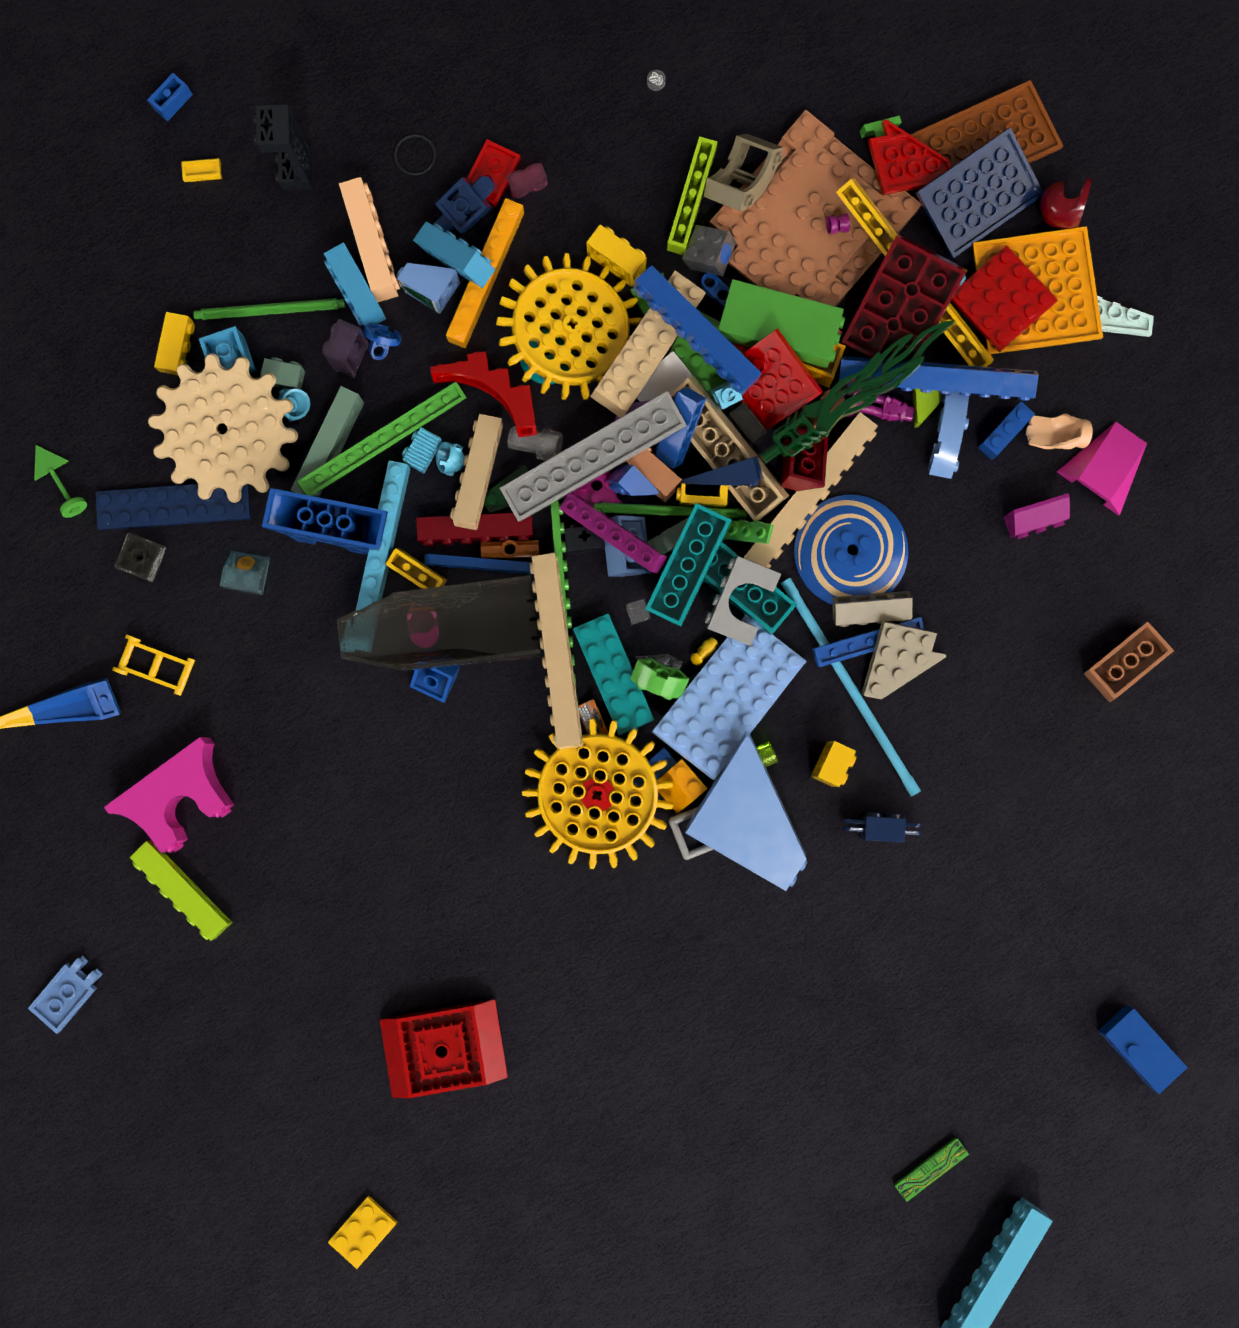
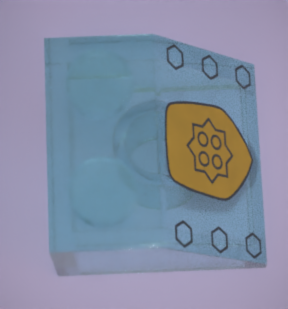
(245, 573)

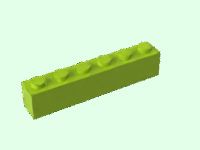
(692, 195)
(181, 890)

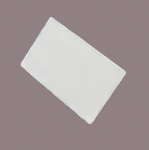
(665, 378)

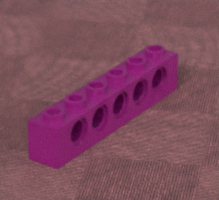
(613, 533)

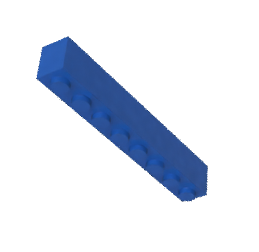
(696, 330)

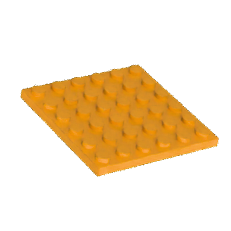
(1066, 269)

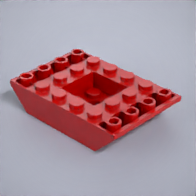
(472, 1045)

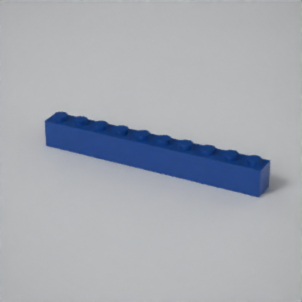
(957, 378)

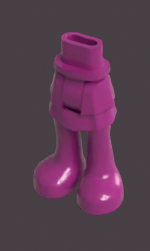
(890, 409)

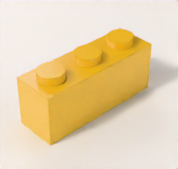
(174, 342)
(414, 570)

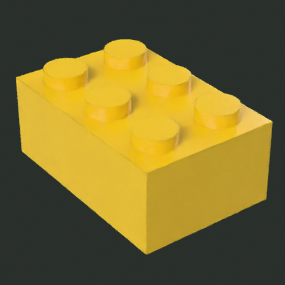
(617, 254)
(833, 764)

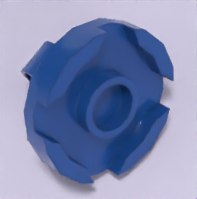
(381, 337)

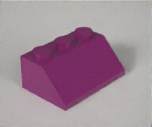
(1038, 516)

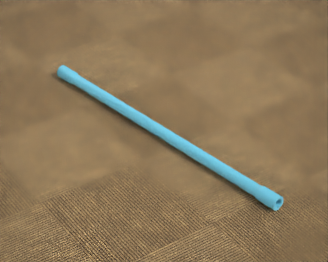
(907, 779)

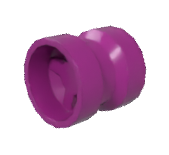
(837, 223)

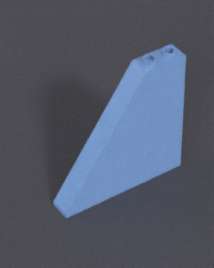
(747, 819)

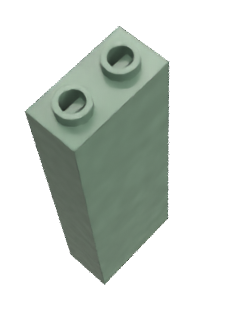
(332, 433)

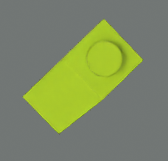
(924, 404)

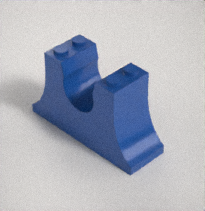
(325, 521)

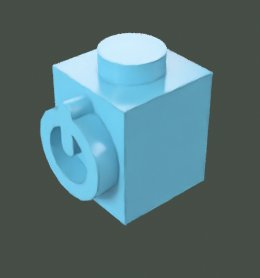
(725, 395)

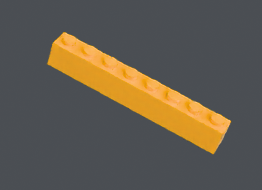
(495, 250)

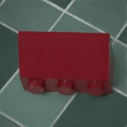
(806, 468)

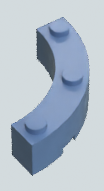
(950, 428)

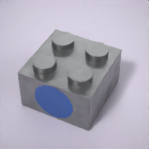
(709, 250)

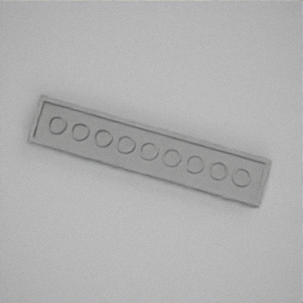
(593, 456)

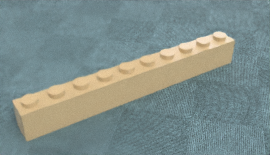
(805, 501)
(557, 651)

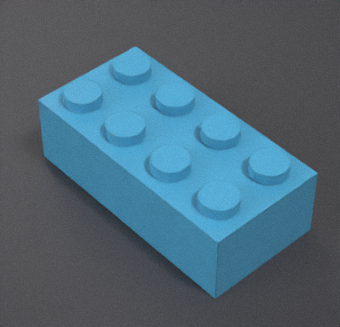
(455, 253)
(353, 286)

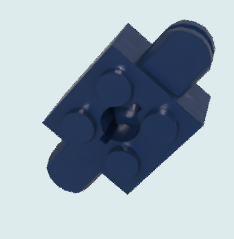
(465, 204)
(878, 828)

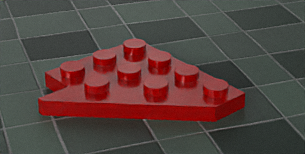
(904, 161)

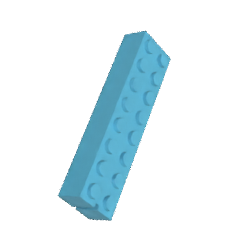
(1000, 1267)

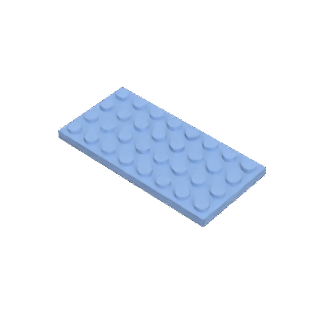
(728, 699)

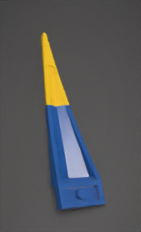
(82, 703)

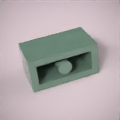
(287, 375)

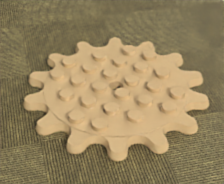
(252, 423)

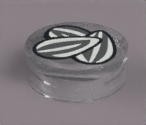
(656, 80)

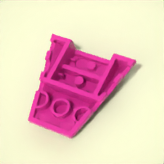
(1108, 465)

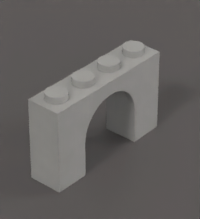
(740, 572)

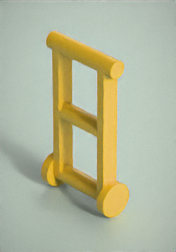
(122, 669)

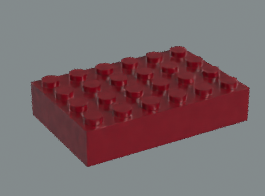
(904, 298)

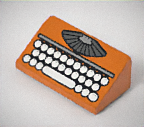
(589, 710)

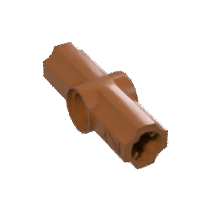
(496, 550)

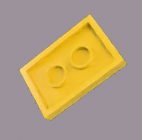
(362, 1232)

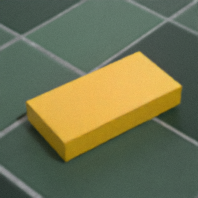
(201, 170)

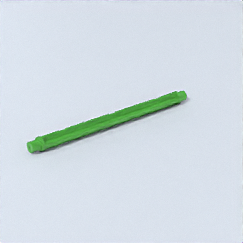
(273, 308)
(663, 510)

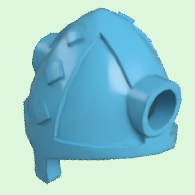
(300, 401)
(449, 458)

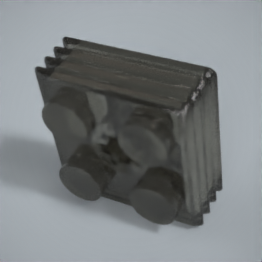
(134, 546)

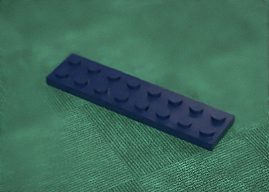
(167, 507)

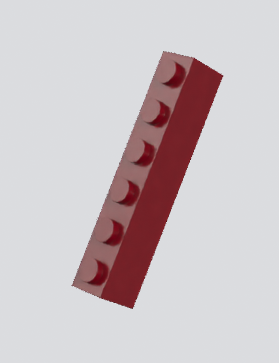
(490, 527)

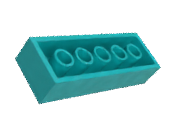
(688, 564)
(761, 605)
(613, 673)

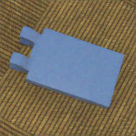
(65, 995)

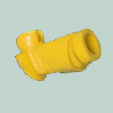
(704, 651)

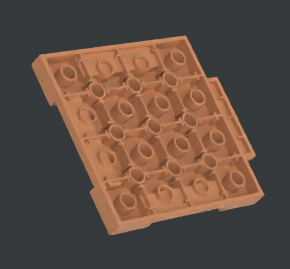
(785, 234)

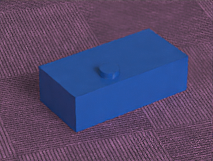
(1142, 1049)

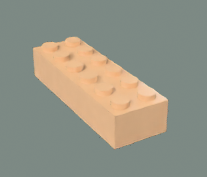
(370, 239)

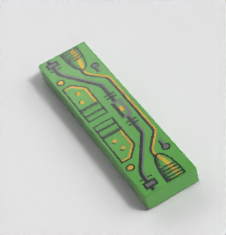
(931, 1169)

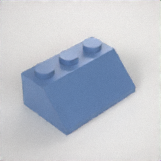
(619, 563)

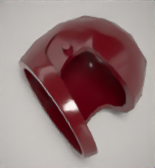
(1060, 211)

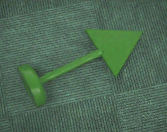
(46, 463)

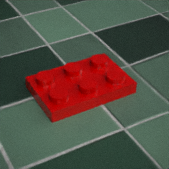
(497, 164)

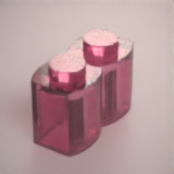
(527, 180)

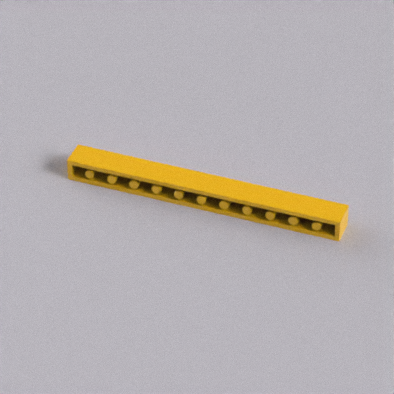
(883, 236)

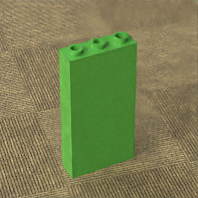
(805, 324)

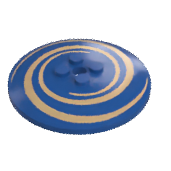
(823, 545)

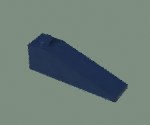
(735, 474)

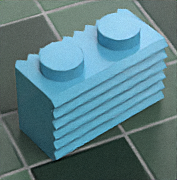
(421, 450)

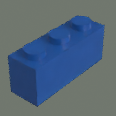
(1006, 430)

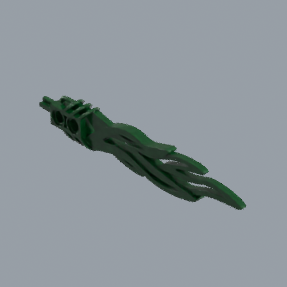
(867, 390)

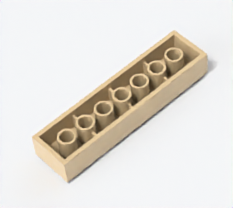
(641, 354)
(724, 445)

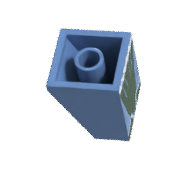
(429, 284)

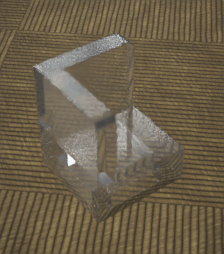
(637, 611)

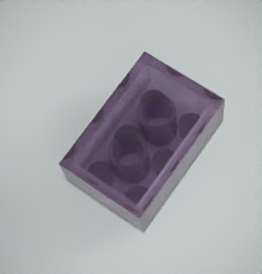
(345, 347)

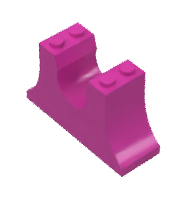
(155, 797)

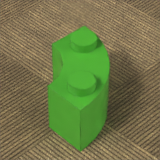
(659, 679)

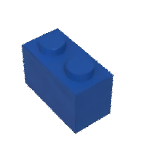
(170, 97)

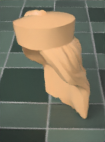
(1059, 432)

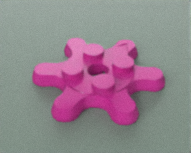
(592, 496)

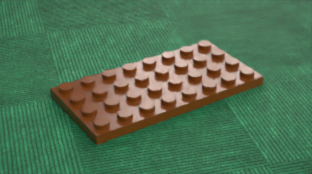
(971, 128)

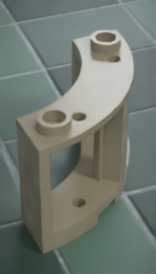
(719, 187)

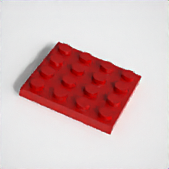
(1003, 298)
(783, 382)

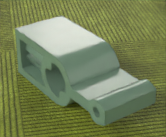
(667, 540)

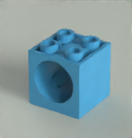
(228, 347)

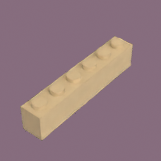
(477, 472)

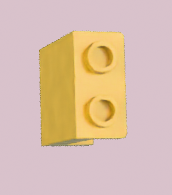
(706, 501)

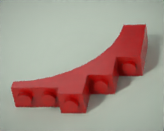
(496, 383)

